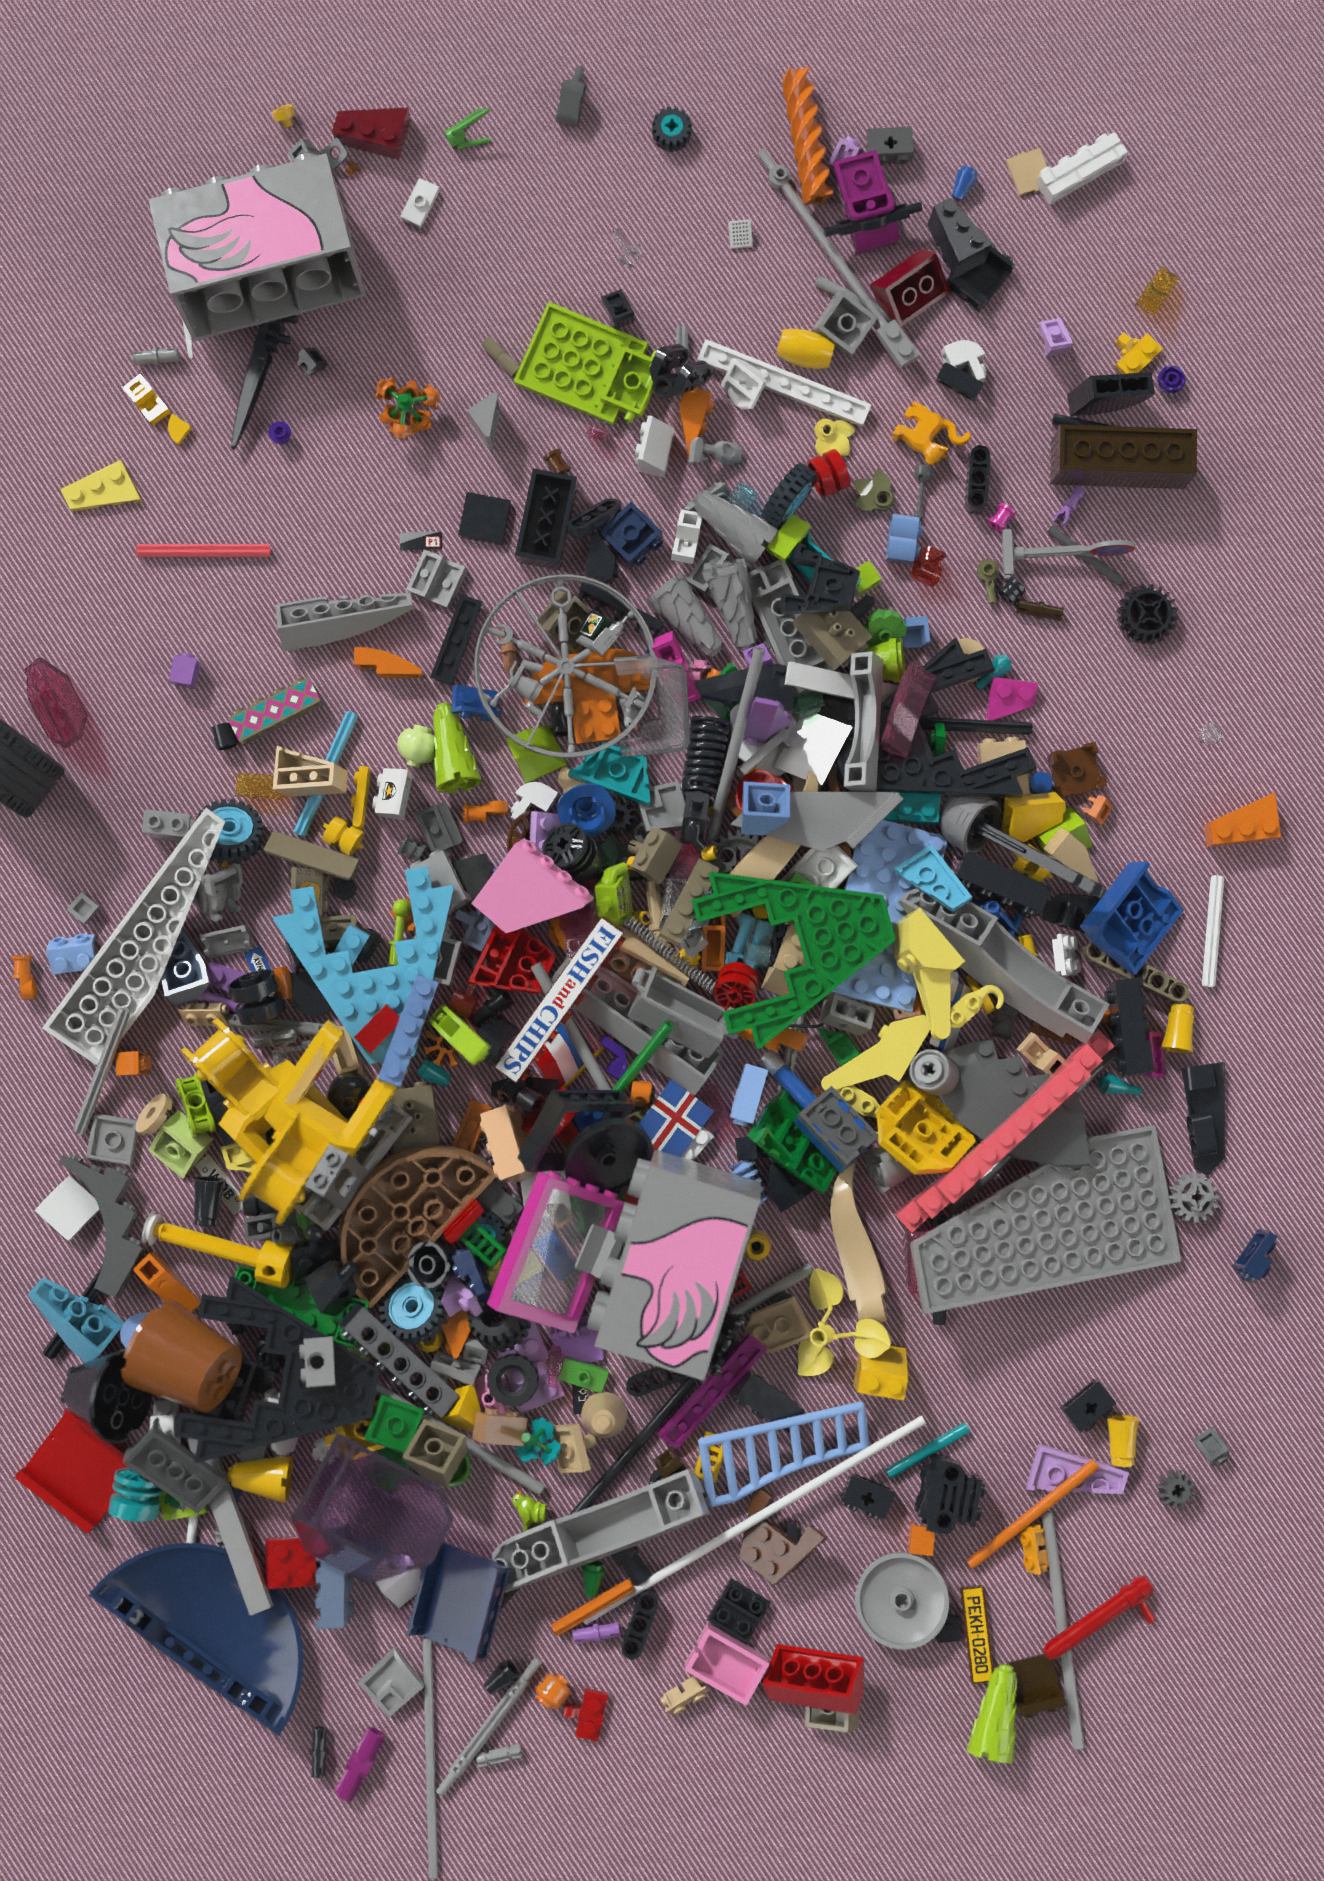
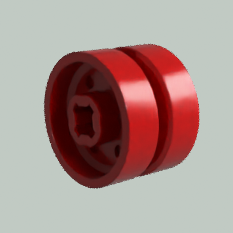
(831, 473)
(736, 985)

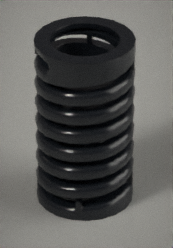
(711, 753)

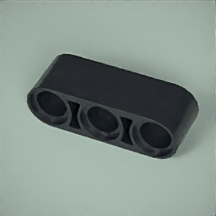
(979, 469)
(639, 1635)

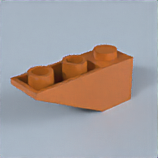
(692, 412)
(165, 1282)

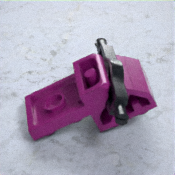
(868, 204)

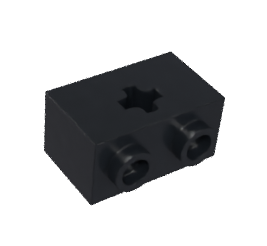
(1076, 1409)
(857, 1486)

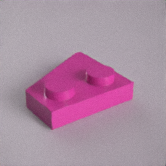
(1009, 697)

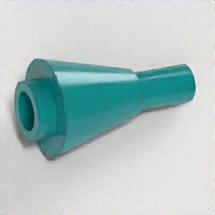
(1001, 667)
(1113, 1085)

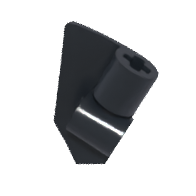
(1069, 910)
(527, 1094)

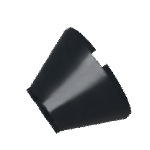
(104, 1400)

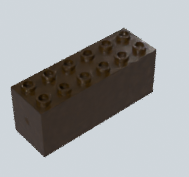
(1123, 456)

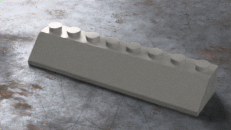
(609, 1006)

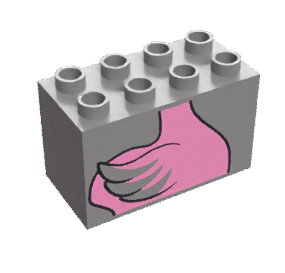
(256, 246)
(675, 1263)

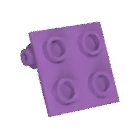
(580, 1344)

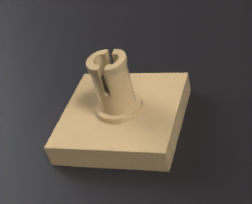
(573, 1453)

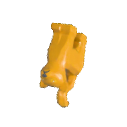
(927, 428)

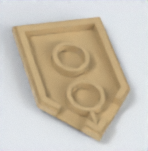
(779, 1325)

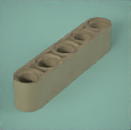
(1146, 972)

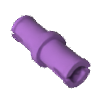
(596, 1633)

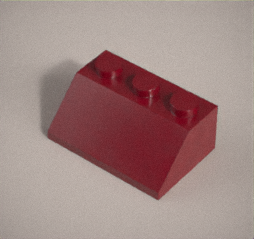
(911, 287)

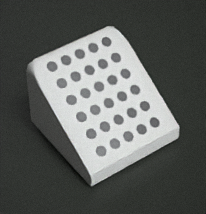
(740, 234)

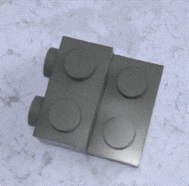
(500, 1202)

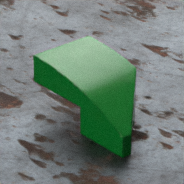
(839, 1045)

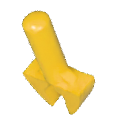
(987, 1005)

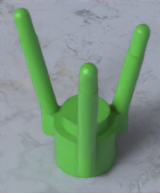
(456, 133)

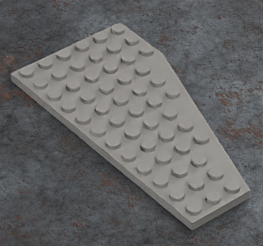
(1054, 1228)

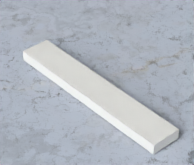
(826, 681)

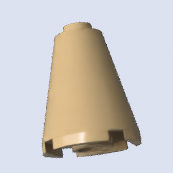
(604, 1415)

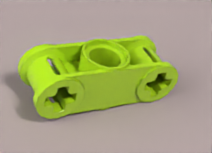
(198, 1117)

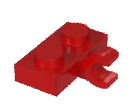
(589, 1714)

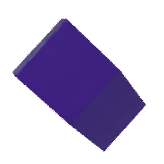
(618, 1064)

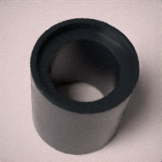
(223, 736)

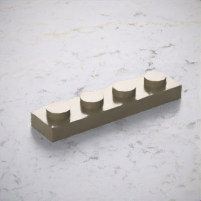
(683, 910)

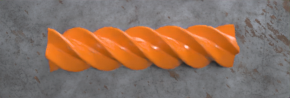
(805, 135)

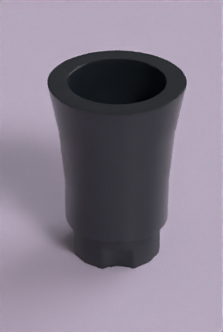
(207, 1199)

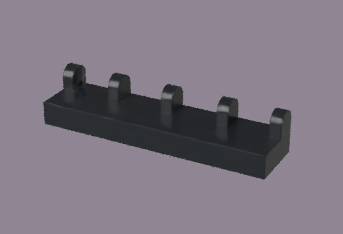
(612, 603)

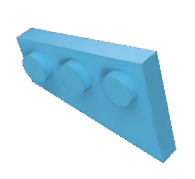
(935, 878)

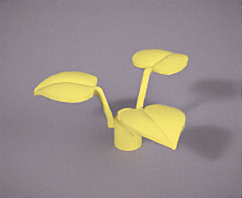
(813, 1356)

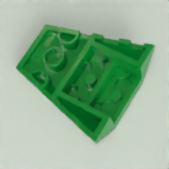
(788, 1145)

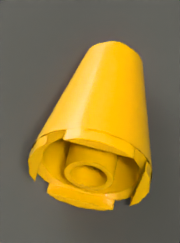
(264, 1477)

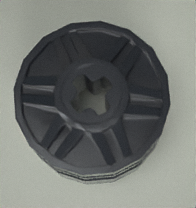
(574, 851)

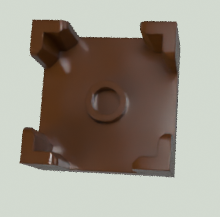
(1076, 771)

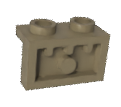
(334, 928)

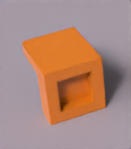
(919, 1540)

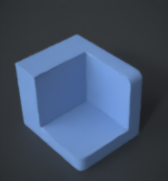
(916, 632)

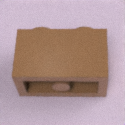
(499, 1428)

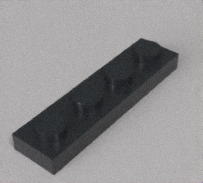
(456, 640)

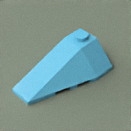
(77, 1321)

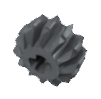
(1169, 1486)

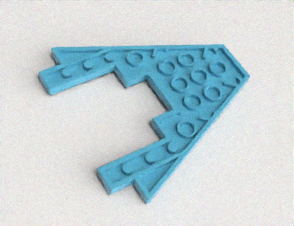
(363, 994)

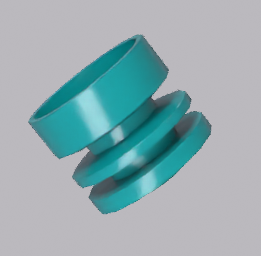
(135, 1497)

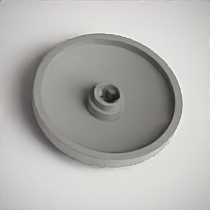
(902, 1600)

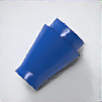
(964, 181)

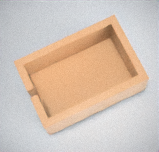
(505, 1142)

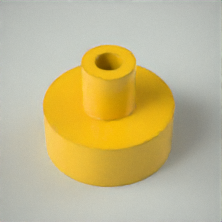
(283, 114)

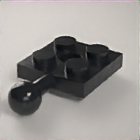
(303, 1258)

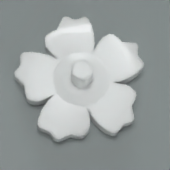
(320, 1450)

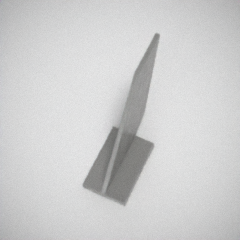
(831, 818)

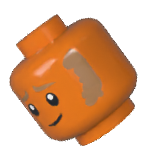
(552, 1691)

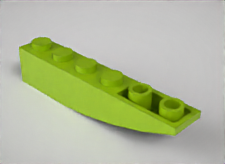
(459, 1034)

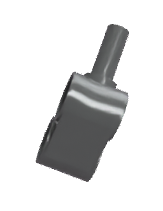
(571, 97)

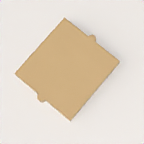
(1026, 170)

